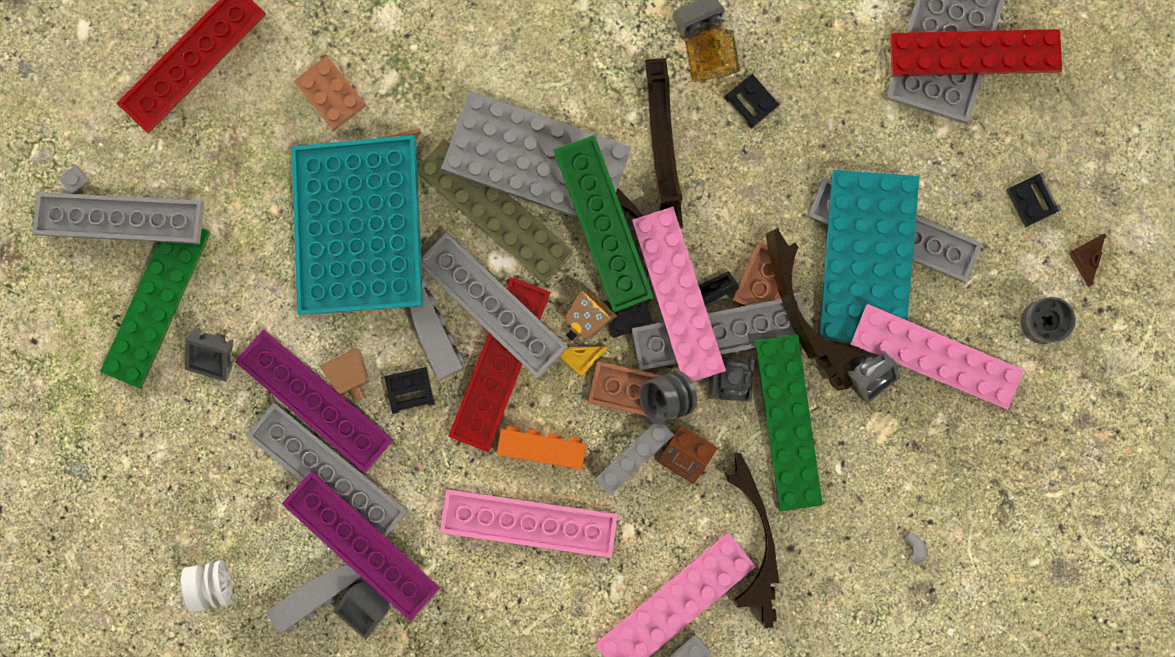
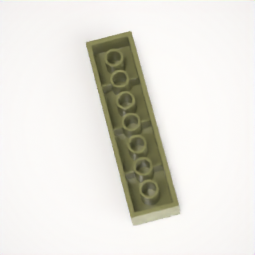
(498, 218)

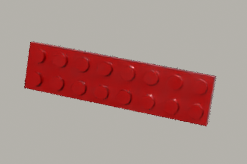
(975, 52)
(189, 61)
(493, 379)

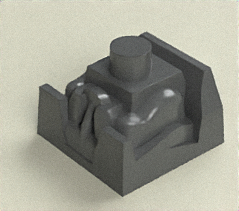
(208, 354)
(873, 375)
(734, 383)
(362, 608)

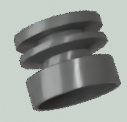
(1060, 320)
(668, 397)

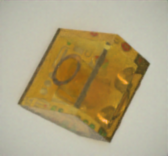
(712, 55)

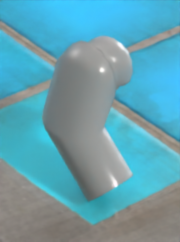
(918, 546)

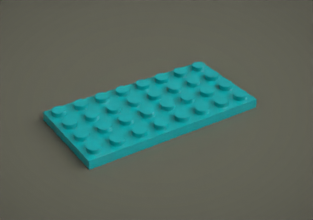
(867, 249)

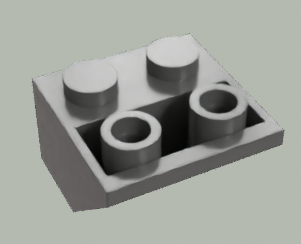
(698, 17)

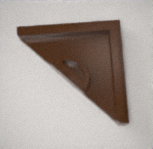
(1088, 258)

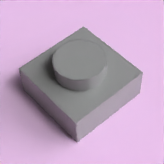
(74, 180)

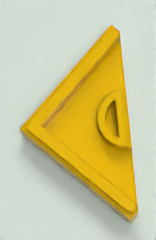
(582, 358)

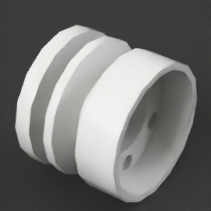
(206, 586)

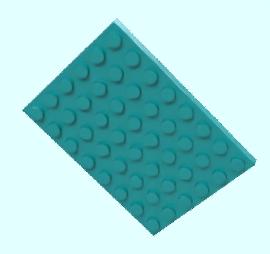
(357, 225)

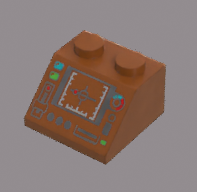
(687, 454)

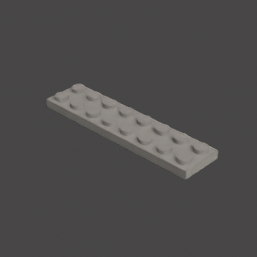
(118, 218)
(933, 244)
(493, 305)
(733, 330)
(304, 452)

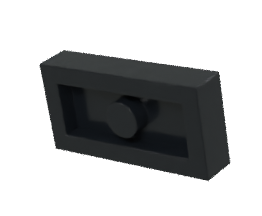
(718, 287)

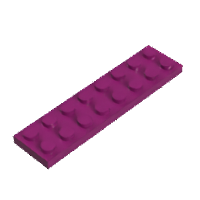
(314, 401)
(361, 546)

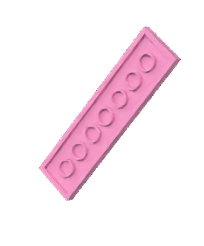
(678, 294)
(937, 357)
(528, 523)
(678, 601)

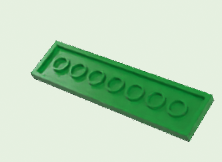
(603, 222)
(152, 310)
(788, 422)

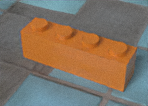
(541, 449)

